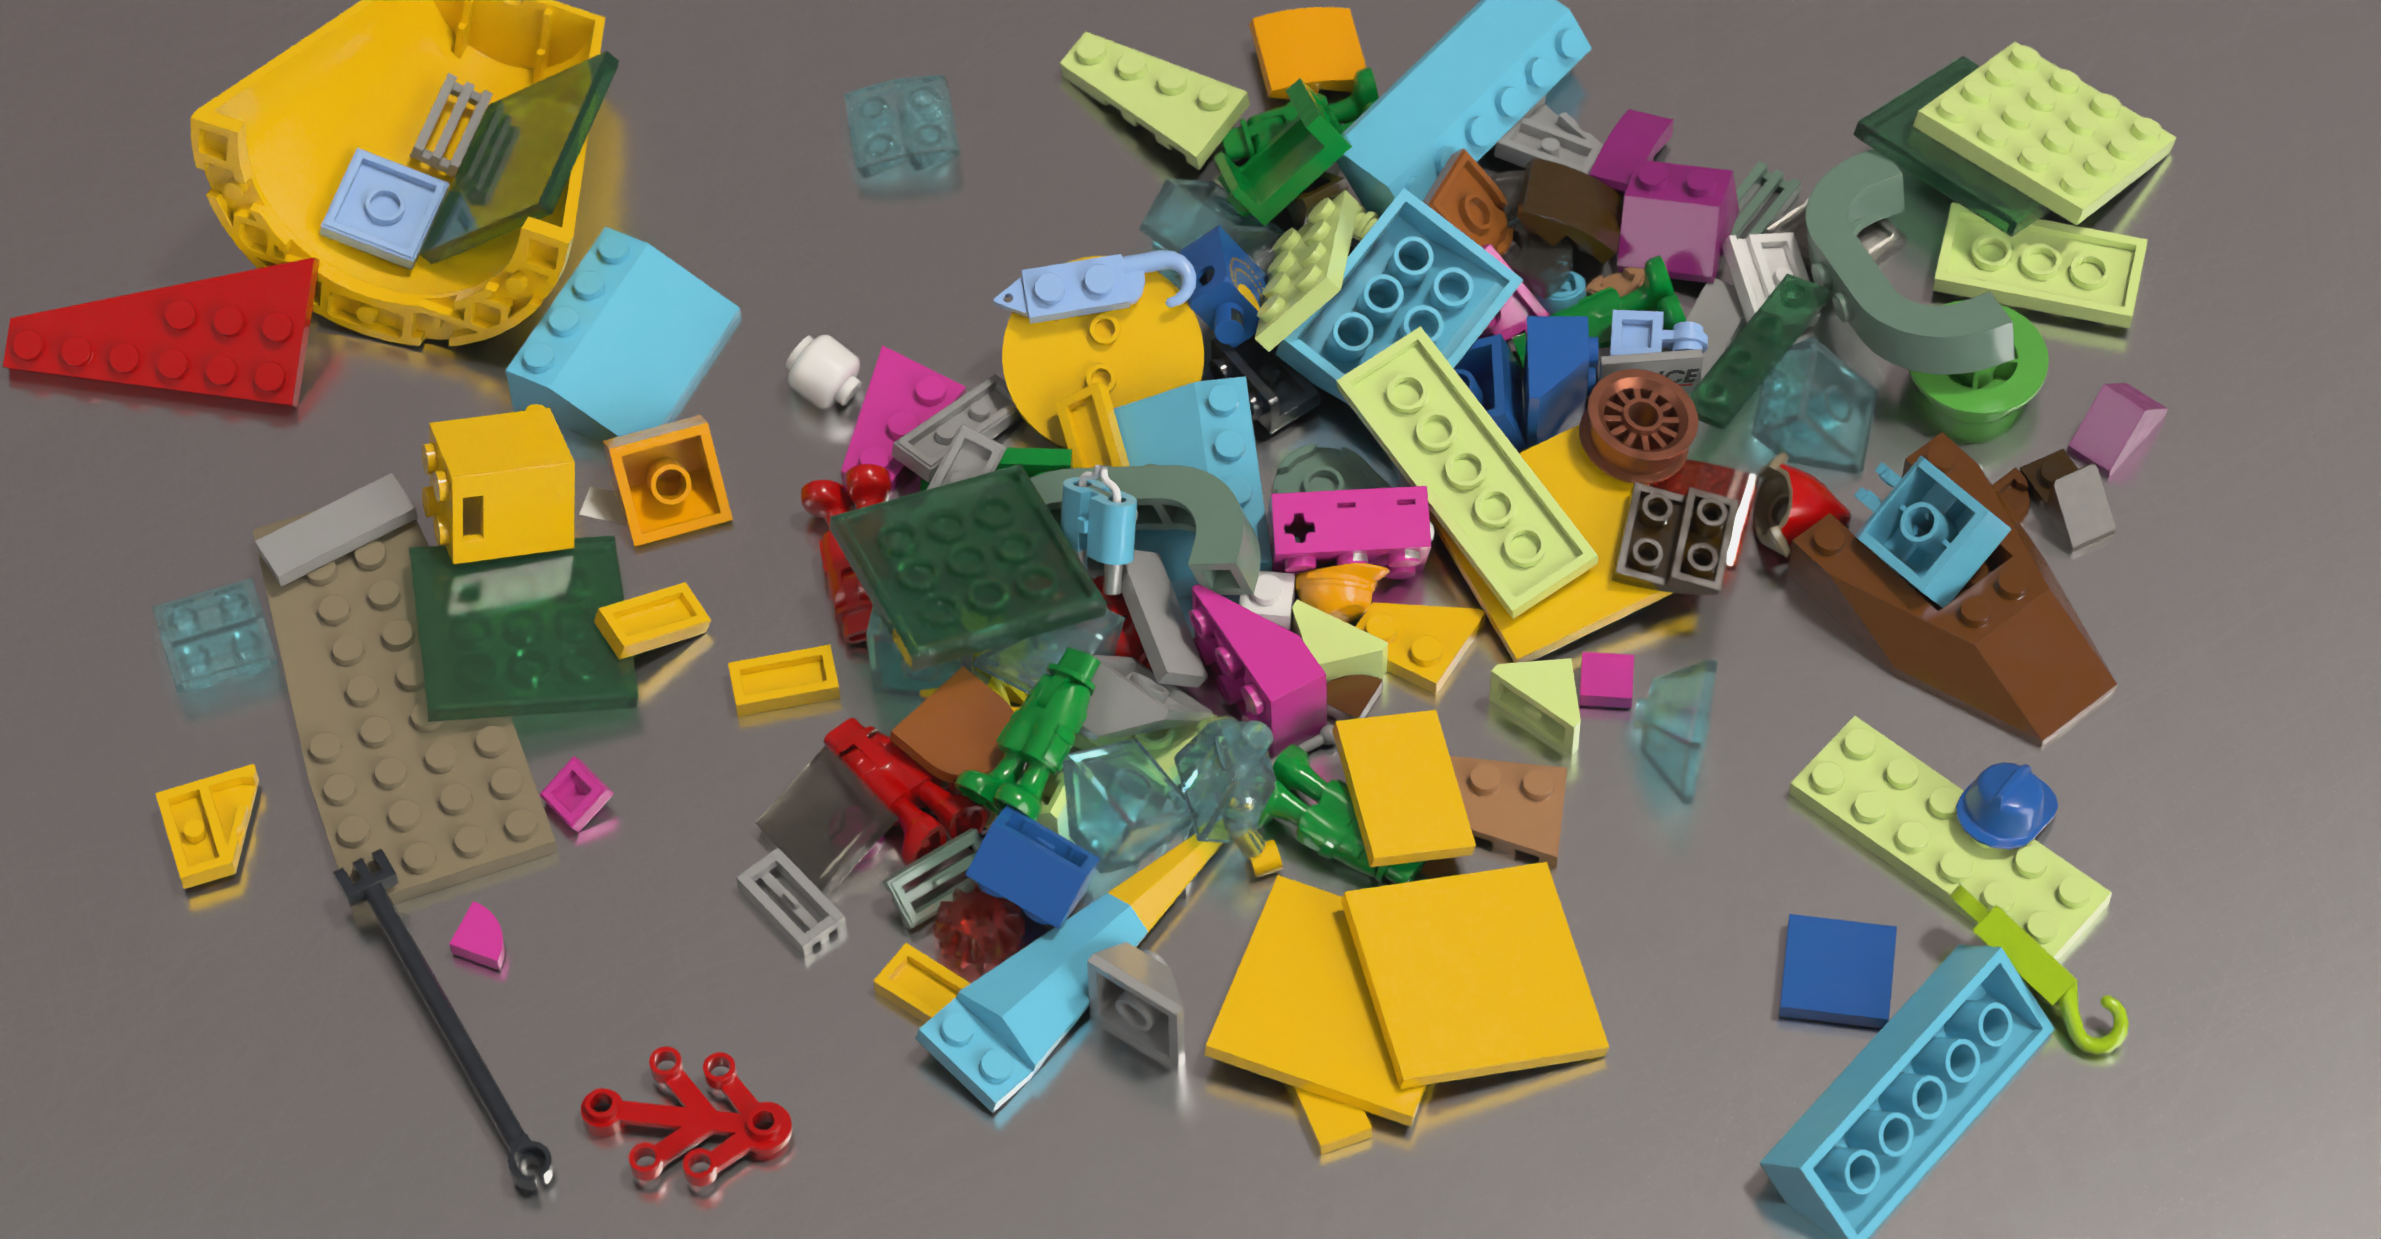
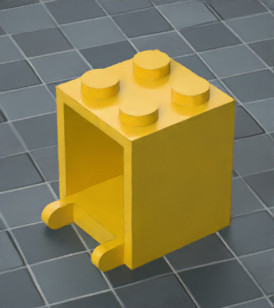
(500, 485)

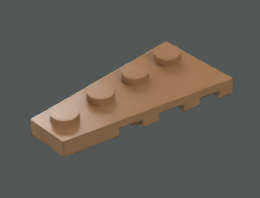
(1514, 804)

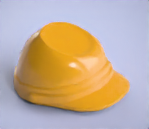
(1341, 589)

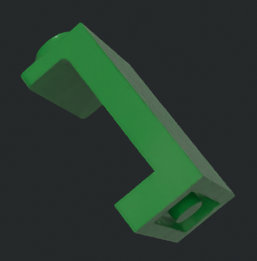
(1288, 160)

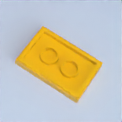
(1403, 788)

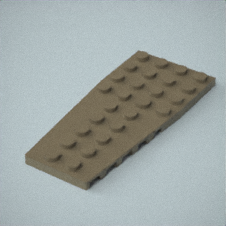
(430, 794)

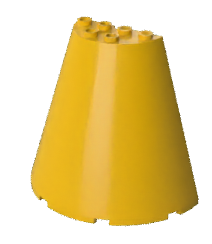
(368, 83)

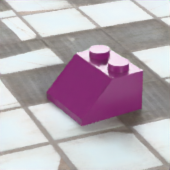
(1677, 215)

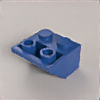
(1032, 867)

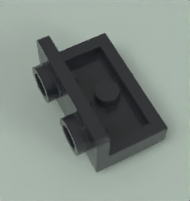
(1274, 387)

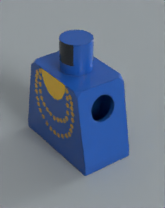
(1226, 286)

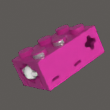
(1351, 527)

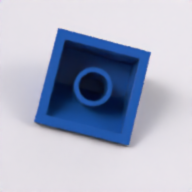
(1556, 374)
(1497, 384)

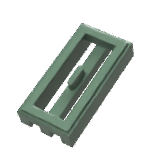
(1771, 182)
(902, 900)

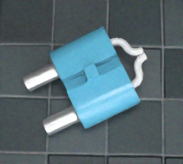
(1100, 523)

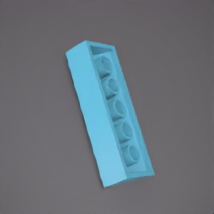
(1460, 96)
(1909, 1094)

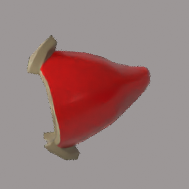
(1790, 504)

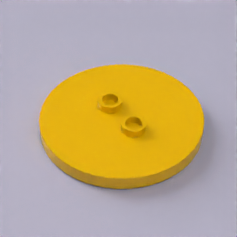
(1126, 349)

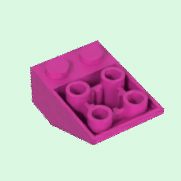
(1260, 668)

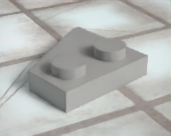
(1550, 138)

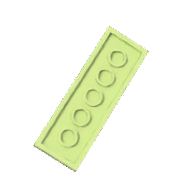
(1471, 472)
(1911, 822)

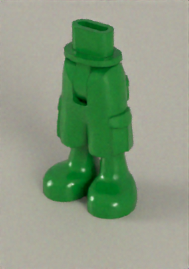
(1260, 129)
(1653, 295)
(1036, 737)
(1330, 824)

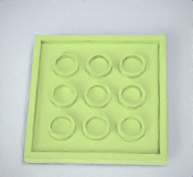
(2045, 132)

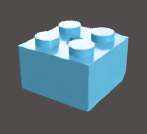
(1929, 530)

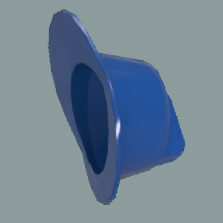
(2006, 806)

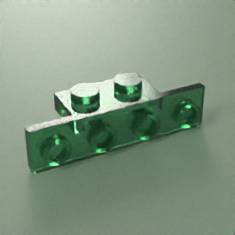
(1757, 350)

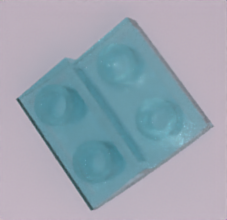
(902, 124)
(215, 636)

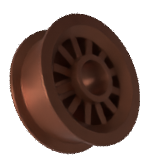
(1638, 426)

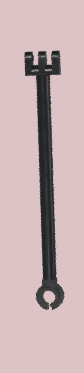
(373, 889)

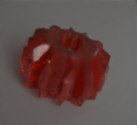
(960, 934)

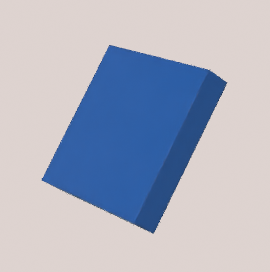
(1838, 971)

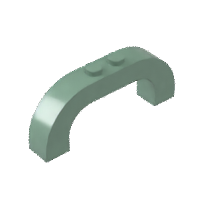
(1903, 332)
(1184, 498)

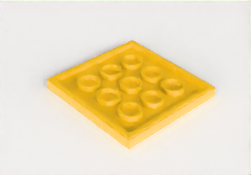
(1590, 601)
(1474, 975)
(1306, 1008)

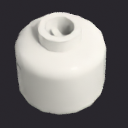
(823, 371)

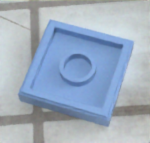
(384, 208)

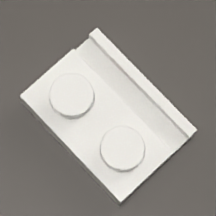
(1760, 265)

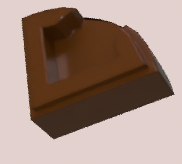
(2015, 493)
(1352, 696)

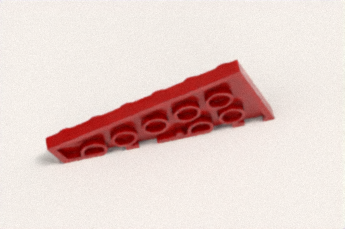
(201, 337)

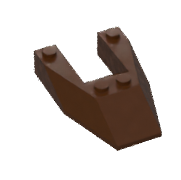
(1997, 649)

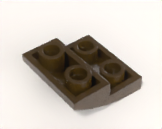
(1573, 204)
(1675, 540)

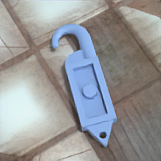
(1092, 285)

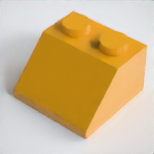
(668, 480)

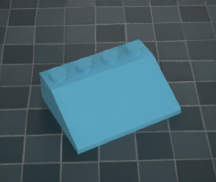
(1402, 277)
(620, 341)
(1205, 429)

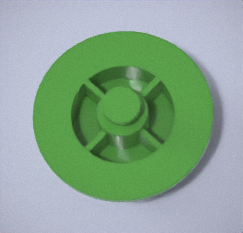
(1994, 391)

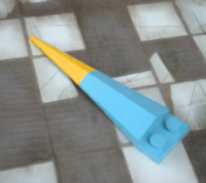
(1023, 1008)

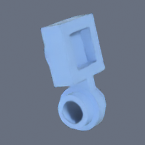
(1643, 333)

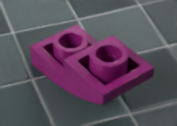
(1632, 138)

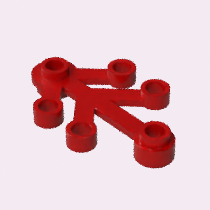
(692, 1121)

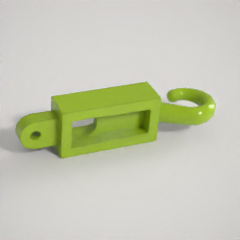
(2043, 973)

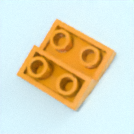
(1308, 45)

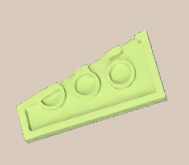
(1170, 101)

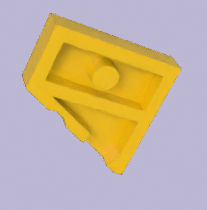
(1423, 639)
(209, 823)

